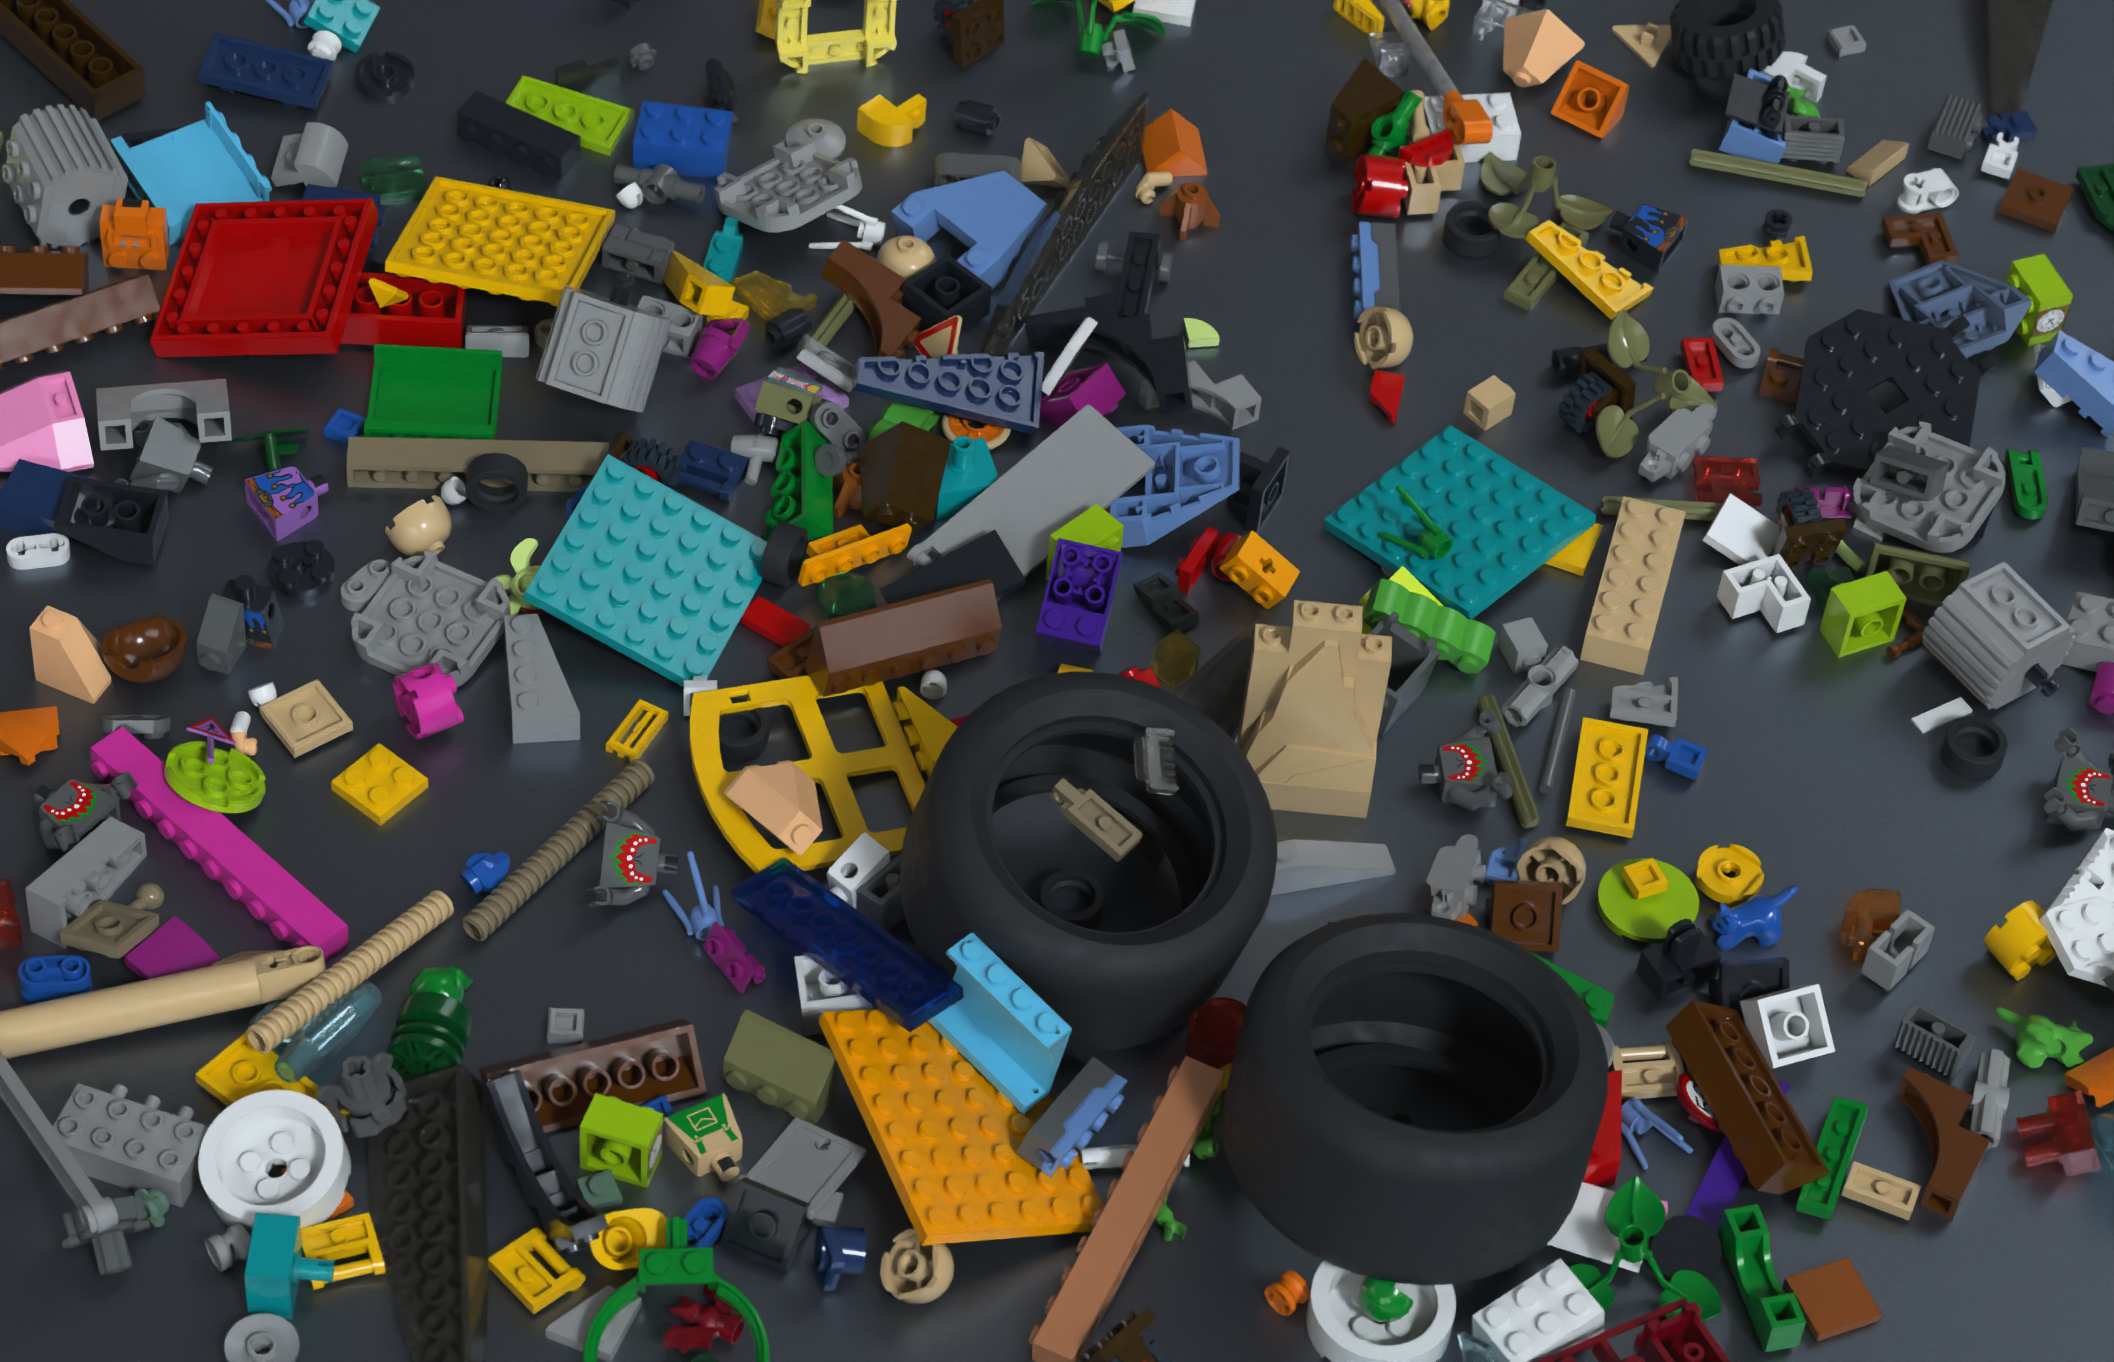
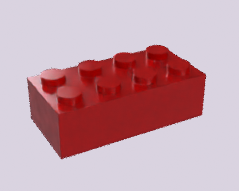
(427, 318)

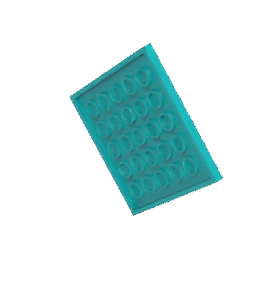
(1492, 510)
(650, 573)

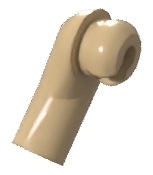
(1150, 180)

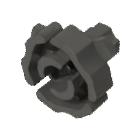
(363, 1091)
(110, 1245)

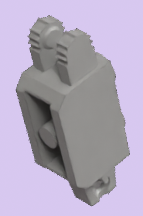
(1677, 442)
(1455, 878)

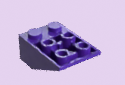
(1079, 596)

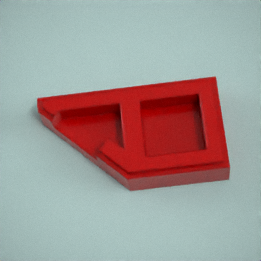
(1387, 392)

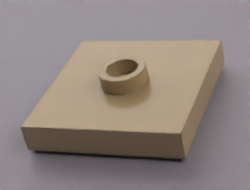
(306, 718)

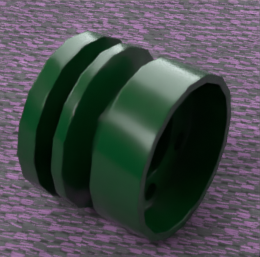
(429, 1034)

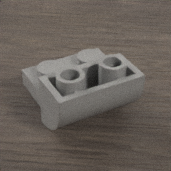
(310, 157)

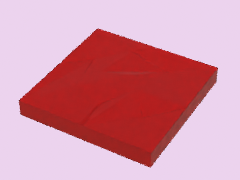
(265, 278)

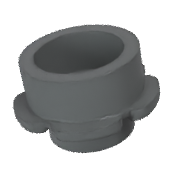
(642, 56)

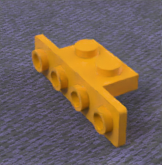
(850, 550)

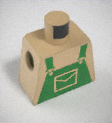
(706, 1138)

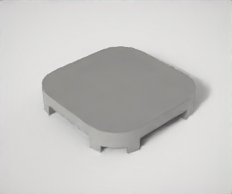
(788, 188)
(1950, 519)
(431, 616)

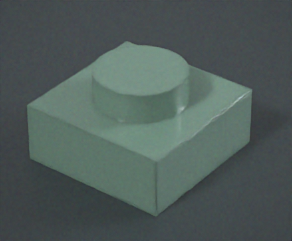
(600, 1191)

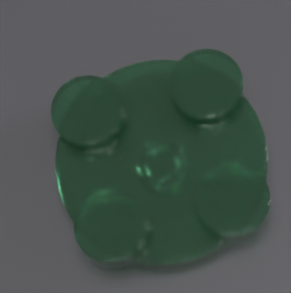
(845, 595)

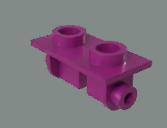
(1833, 502)
(729, 956)

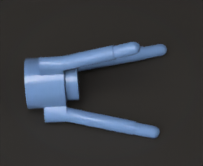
(297, 11)
(702, 915)
(1640, 1119)

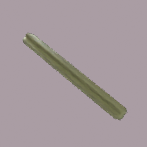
(1778, 173)

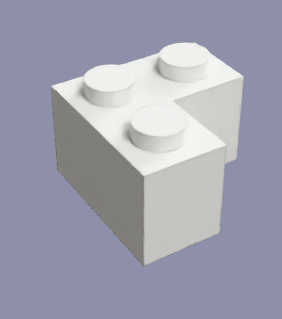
(1765, 587)

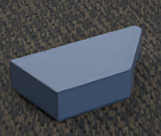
(1503, 862)

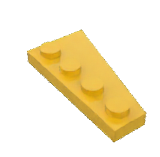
(1599, 281)

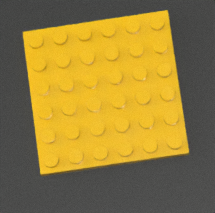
(500, 240)

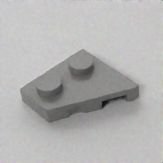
(1646, 703)
(574, 1325)

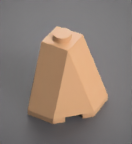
(1537, 47)
(68, 656)
(781, 801)

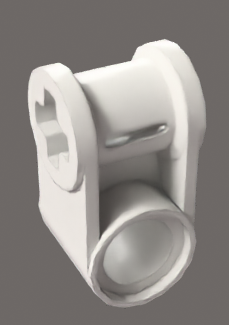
(1927, 191)

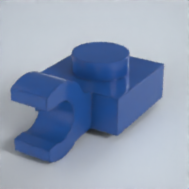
(1680, 757)

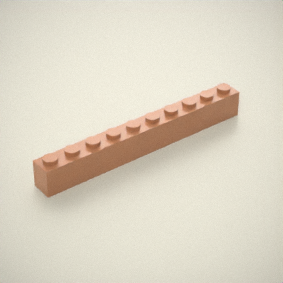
(1128, 1213)

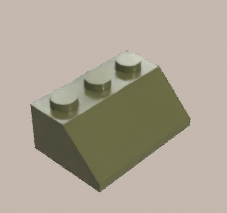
(1918, 574)
(781, 1067)

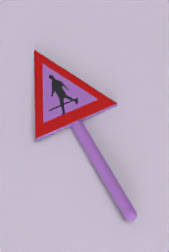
(212, 730)

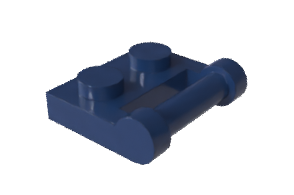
(712, 470)

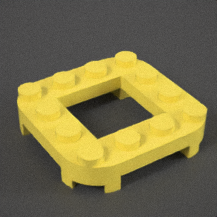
(801, 50)

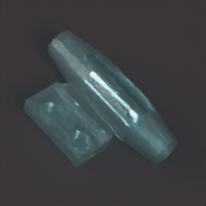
(325, 1033)

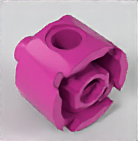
(427, 700)

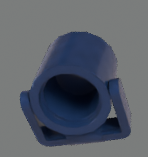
(838, 1252)

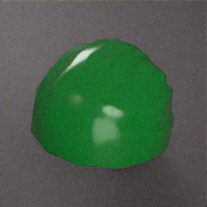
(441, 980)
(1382, 1301)

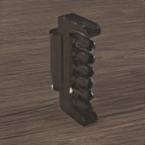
(1150, 761)

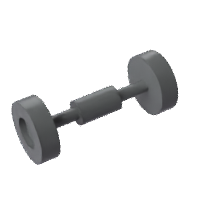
(1103, 254)
(831, 459)

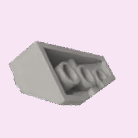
(1325, 862)

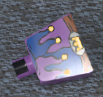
(284, 499)

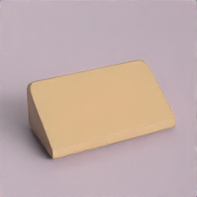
(1878, 161)

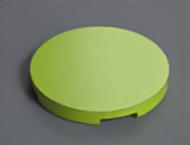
(226, 786)
(1648, 917)

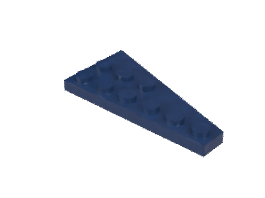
(970, 386)

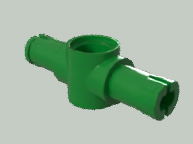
(1391, 130)

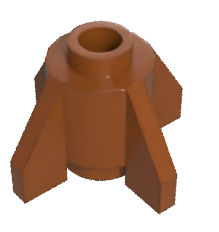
(1190, 206)
(850, 489)

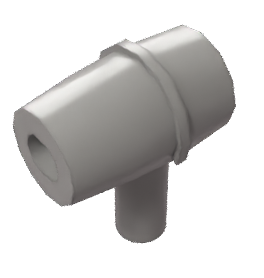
(758, 449)

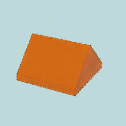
(1591, 100)
(1173, 146)

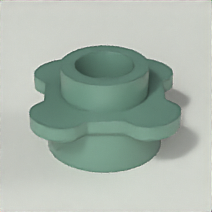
(154, 1205)

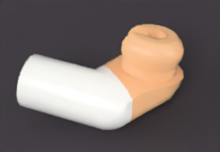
(239, 734)

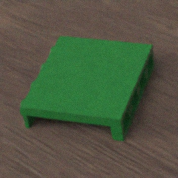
(434, 393)

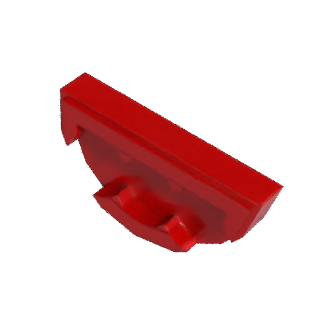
(1430, 151)

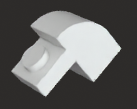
(1798, 74)

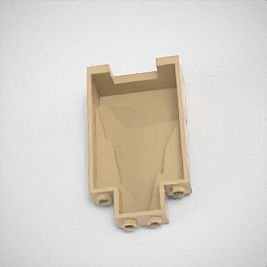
(1315, 709)

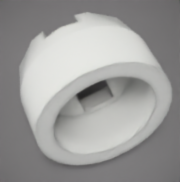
(630, 196)
(453, 491)
(933, 684)
(262, 694)

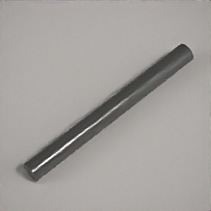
(1557, 741)

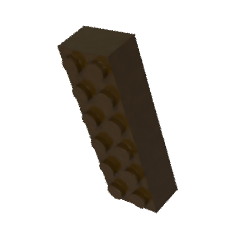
(73, 54)

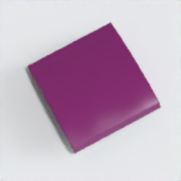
(170, 951)

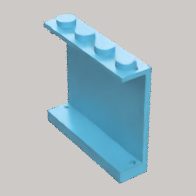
(190, 168)
(1002, 1026)

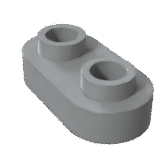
(1735, 342)
(367, 581)

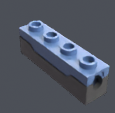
(1375, 267)
(1072, 1117)

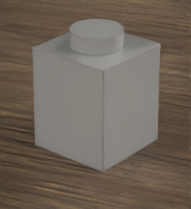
(1522, 644)

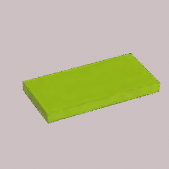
(594, 119)

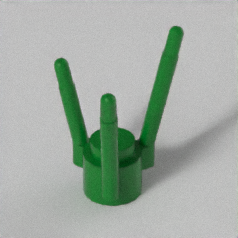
(1432, 539)

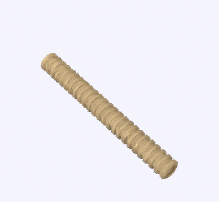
(350, 971)

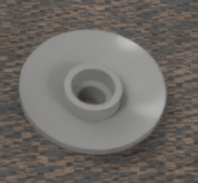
(828, 136)
(262, 1333)

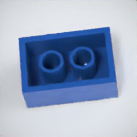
(684, 137)

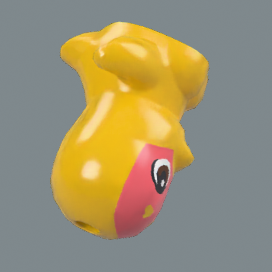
(1431, 11)

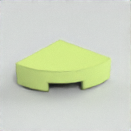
(1199, 333)

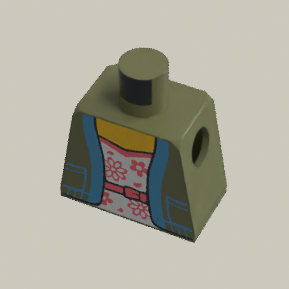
(789, 396)

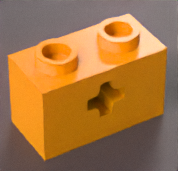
(1259, 569)

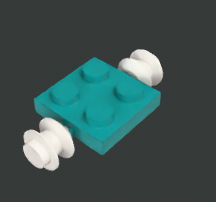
(338, 25)

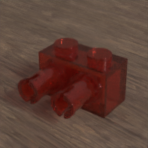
(2074, 1137)

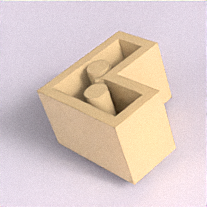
(1428, 182)

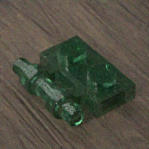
(394, 187)

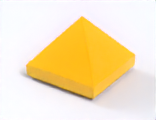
(386, 293)

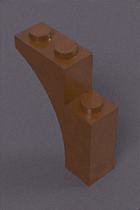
(877, 295)
(1954, 1150)

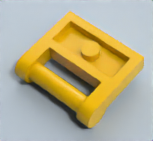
(341, 1240)
(527, 1277)

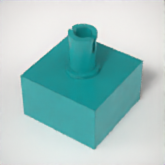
(966, 475)
(278, 1264)

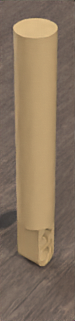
(158, 1001)

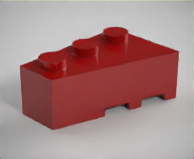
(1606, 1151)

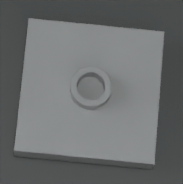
(826, 362)

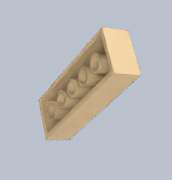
(1632, 586)

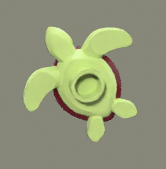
(524, 575)

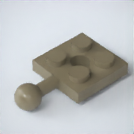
(113, 927)

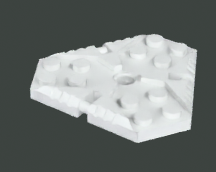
(2083, 914)

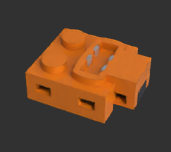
(134, 235)

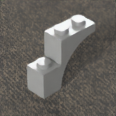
(1229, 400)

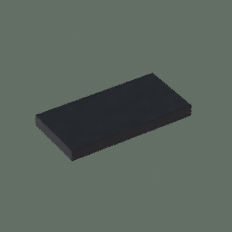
(971, 563)

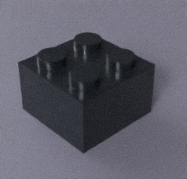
(947, 291)

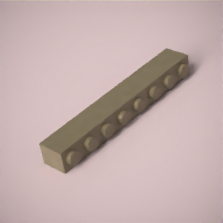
(432, 461)

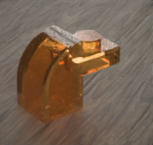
(1869, 915)

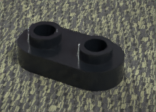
(772, 425)

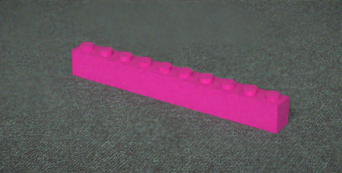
(221, 849)

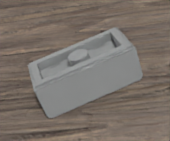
(510, 340)

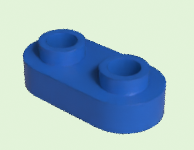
(699, 1230)

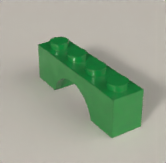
(1747, 1249)

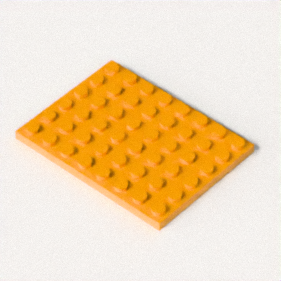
(952, 1137)

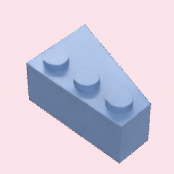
(1750, 140)
(2082, 376)

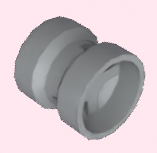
(228, 1247)

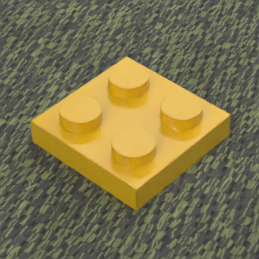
(379, 784)

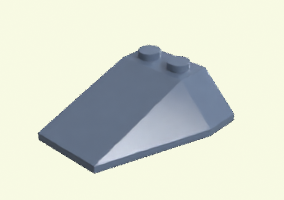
(1947, 291)

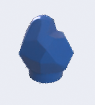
(485, 871)

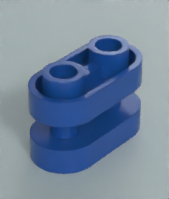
(53, 978)

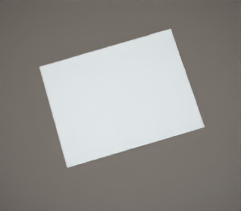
(1586, 1229)

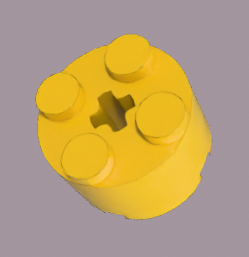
(2021, 940)

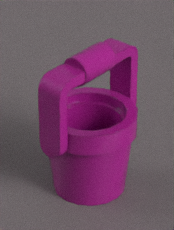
(717, 347)

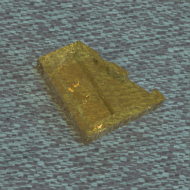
(770, 296)

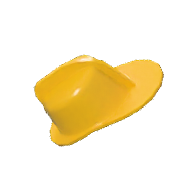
(627, 1233)

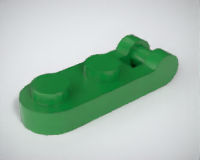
(2027, 483)

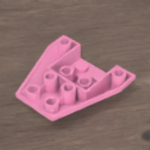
(44, 424)

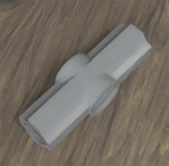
(1540, 686)
(1990, 1095)

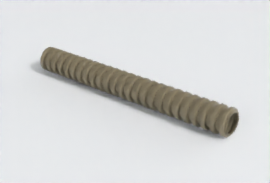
(555, 852)

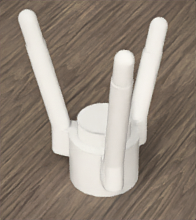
(870, 229)

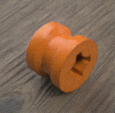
(1287, 1293)

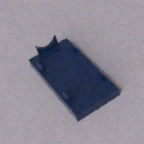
(265, 71)

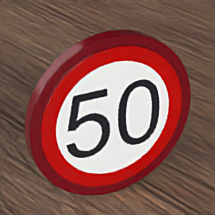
(1692, 1100)

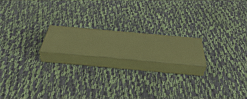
(1537, 276)

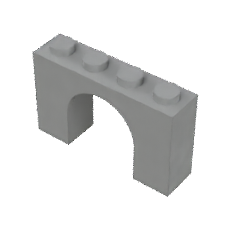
(197, 401)

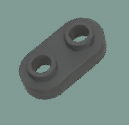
(839, 429)
(150, 725)

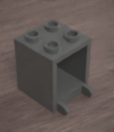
(1409, 670)

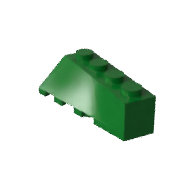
(800, 491)

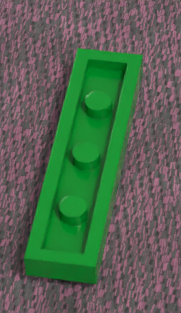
(1836, 1150)

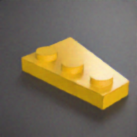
(1790, 257)

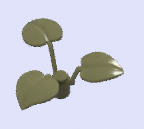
(1514, 222)
(1627, 346)

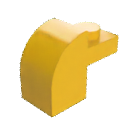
(890, 124)

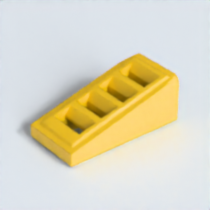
(1361, 14)

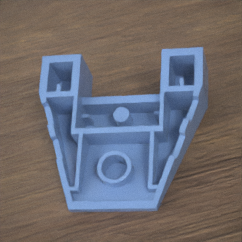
(983, 212)
(1186, 480)

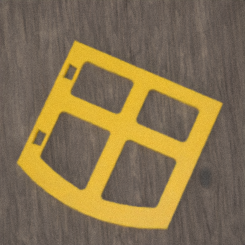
(824, 767)

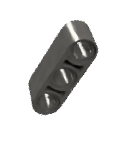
(963, 166)

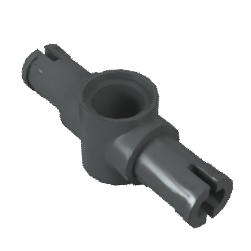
(660, 183)

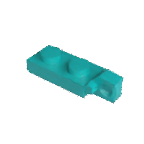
(725, 251)

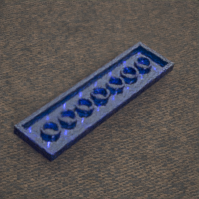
(847, 944)

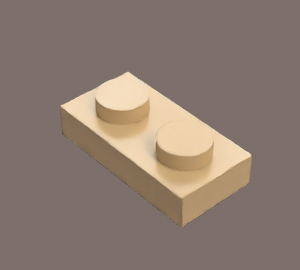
(1881, 1190)

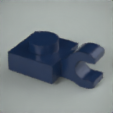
(2012, 125)

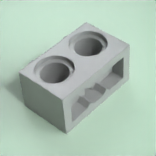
(1749, 289)
(684, 328)

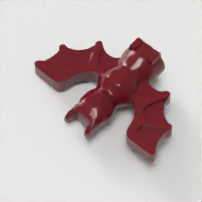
(711, 1322)

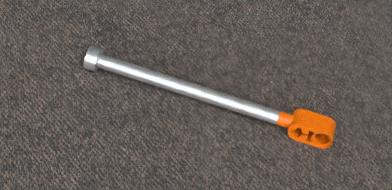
(1463, 117)

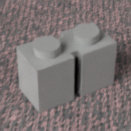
(1898, 950)

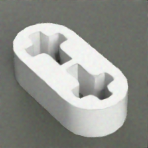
(38, 551)

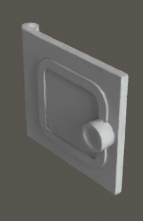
(806, 1170)

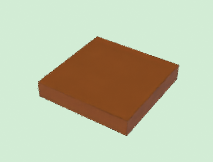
(1833, 1299)

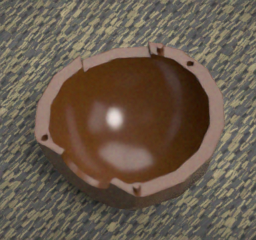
(145, 649)

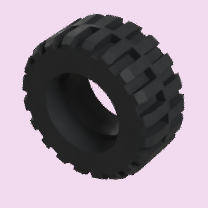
(1726, 36)

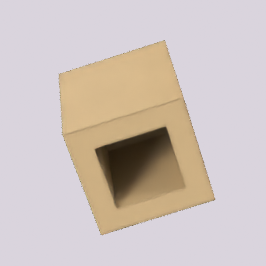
(1489, 402)

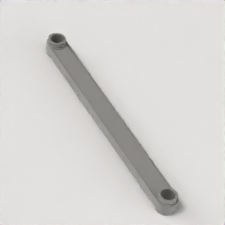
(95, 1212)

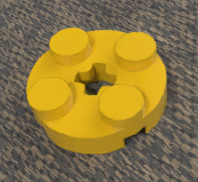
(1724, 889)

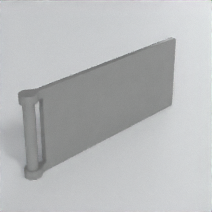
(1053, 484)

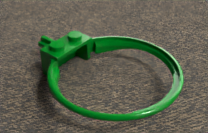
(676, 1266)

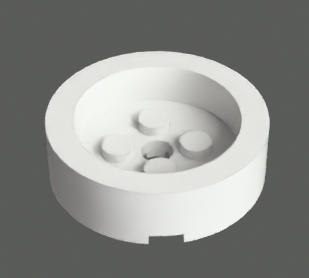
(278, 1130)
(1348, 1335)

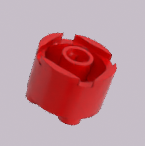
(1379, 186)

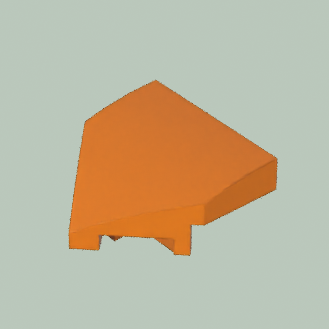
(28, 732)
(2094, 1078)

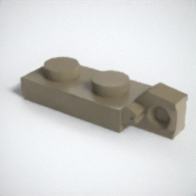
(1096, 819)

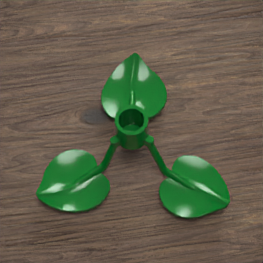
(1092, 35)
(1634, 1217)

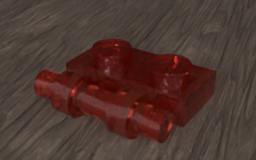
(1727, 473)

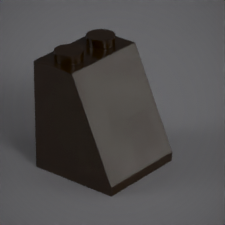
(1355, 109)
(902, 475)

